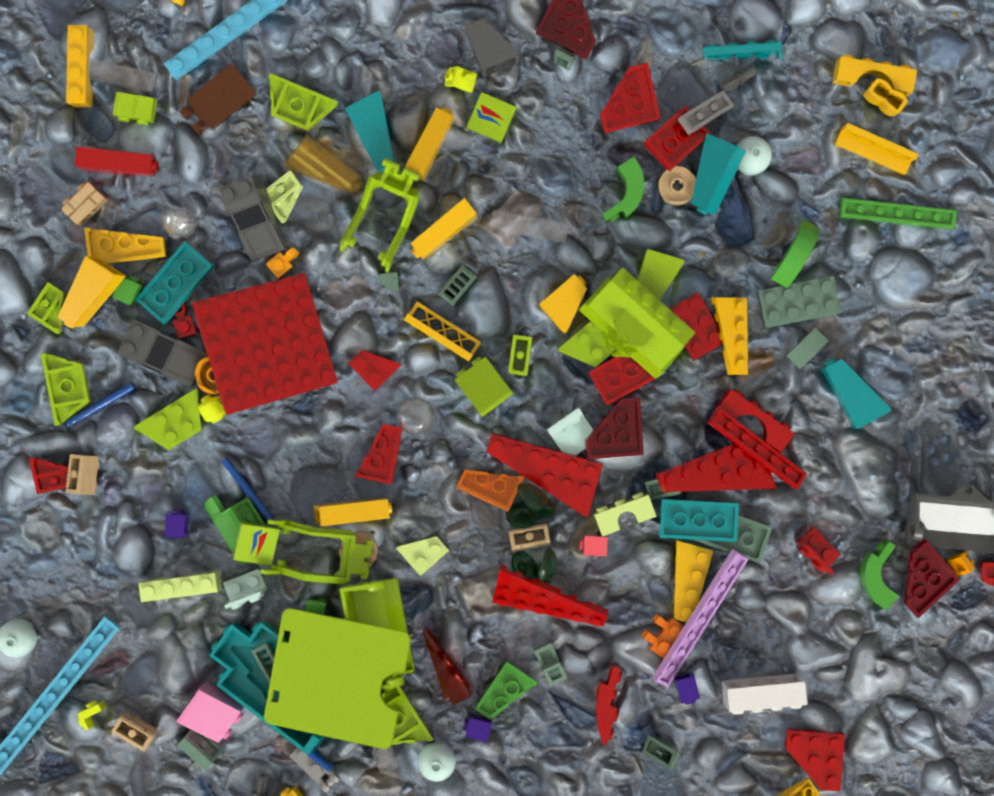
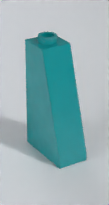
(372, 127)
(715, 173)
(853, 394)

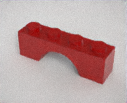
(774, 433)

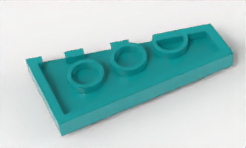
(762, 51)

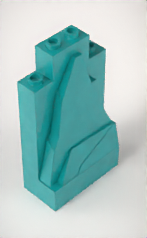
(246, 680)

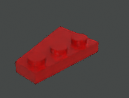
(382, 457)

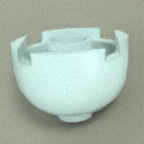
(757, 155)
(17, 638)
(436, 761)

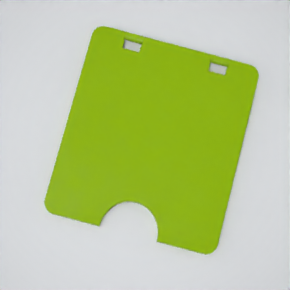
(334, 677)

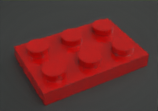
(672, 143)
(699, 319)
(619, 378)

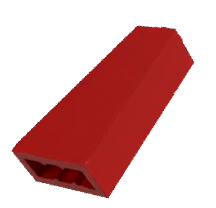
(115, 162)

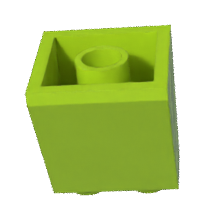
(483, 385)

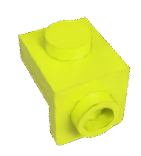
(460, 79)
(92, 708)

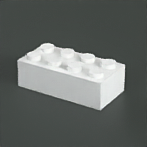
(764, 693)

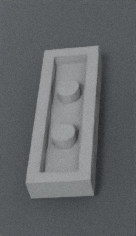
(705, 112)

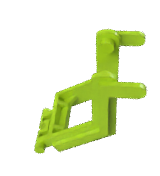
(397, 183)
(351, 559)

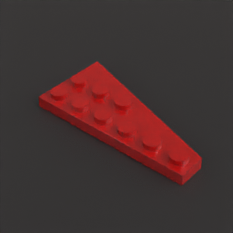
(719, 470)
(559, 473)
(542, 598)

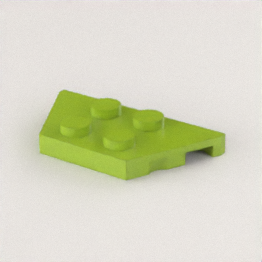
(298, 104)
(587, 346)
(66, 386)
(174, 422)
(409, 723)

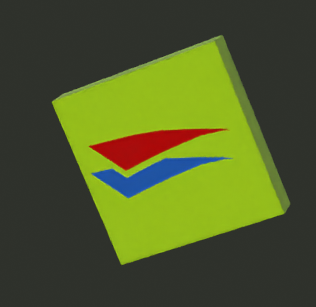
(491, 117)
(256, 543)

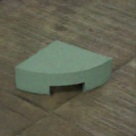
(390, 281)

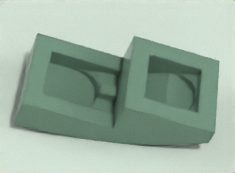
(808, 347)
(550, 663)

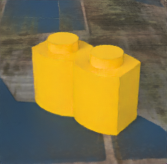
(888, 100)

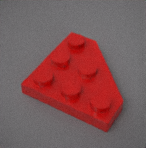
(632, 101)
(818, 754)

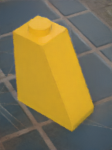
(564, 302)

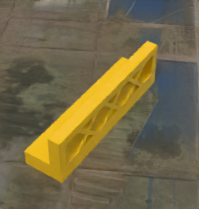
(875, 148)
(438, 337)

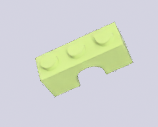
(608, 517)

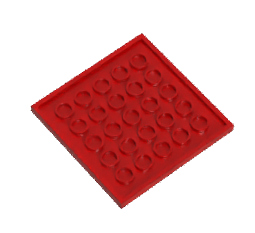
(264, 343)

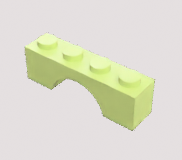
(180, 586)

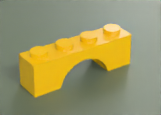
(79, 47)
(899, 78)

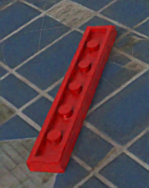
(757, 448)

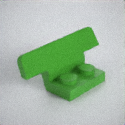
(229, 520)

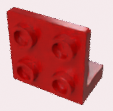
(816, 547)

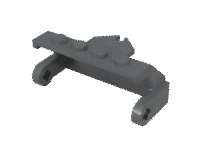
(952, 521)

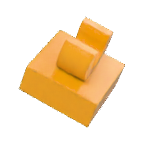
(961, 564)

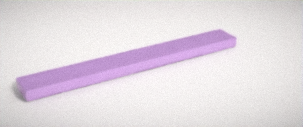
(700, 618)

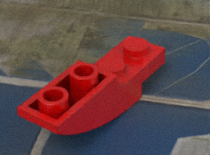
(606, 710)

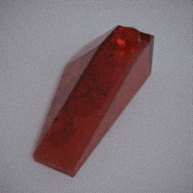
(451, 680)

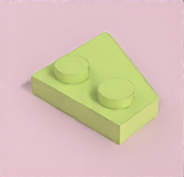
(284, 194)
(423, 553)

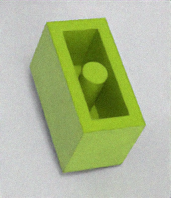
(520, 355)

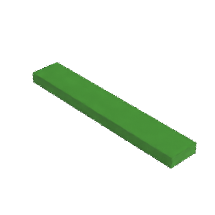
(898, 213)

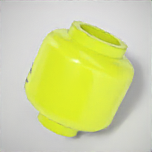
(211, 408)

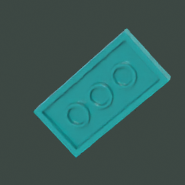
(174, 283)
(699, 520)

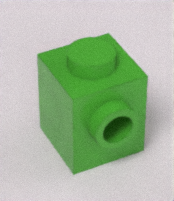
(128, 290)
(316, 605)

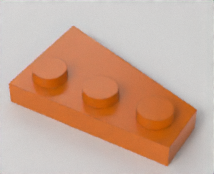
(491, 488)

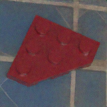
(568, 27)
(618, 432)
(927, 578)

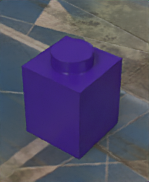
(177, 524)
(687, 688)
(477, 727)

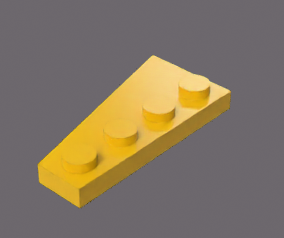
(123, 247)
(732, 320)
(690, 575)

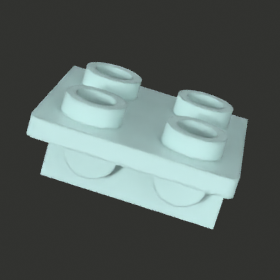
(571, 432)
(244, 588)

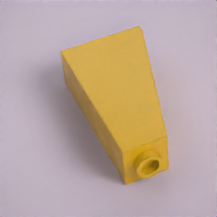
(430, 142)
(443, 229)
(89, 291)
(352, 511)

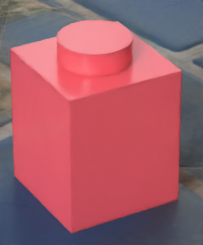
(593, 545)

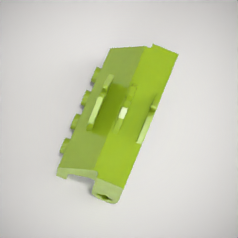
(637, 323)
(378, 605)

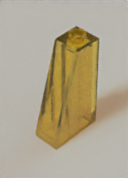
(322, 166)

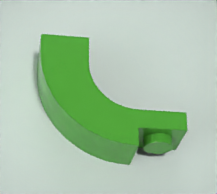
(634, 187)
(797, 254)
(871, 575)

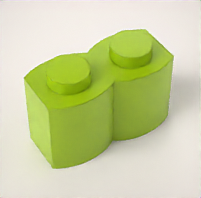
(134, 107)

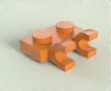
(666, 637)

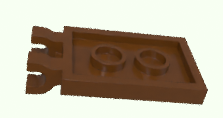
(218, 99)

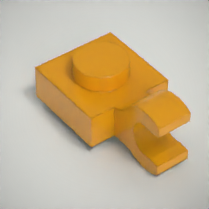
(281, 264)

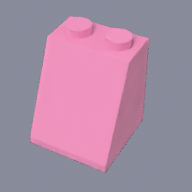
(211, 713)

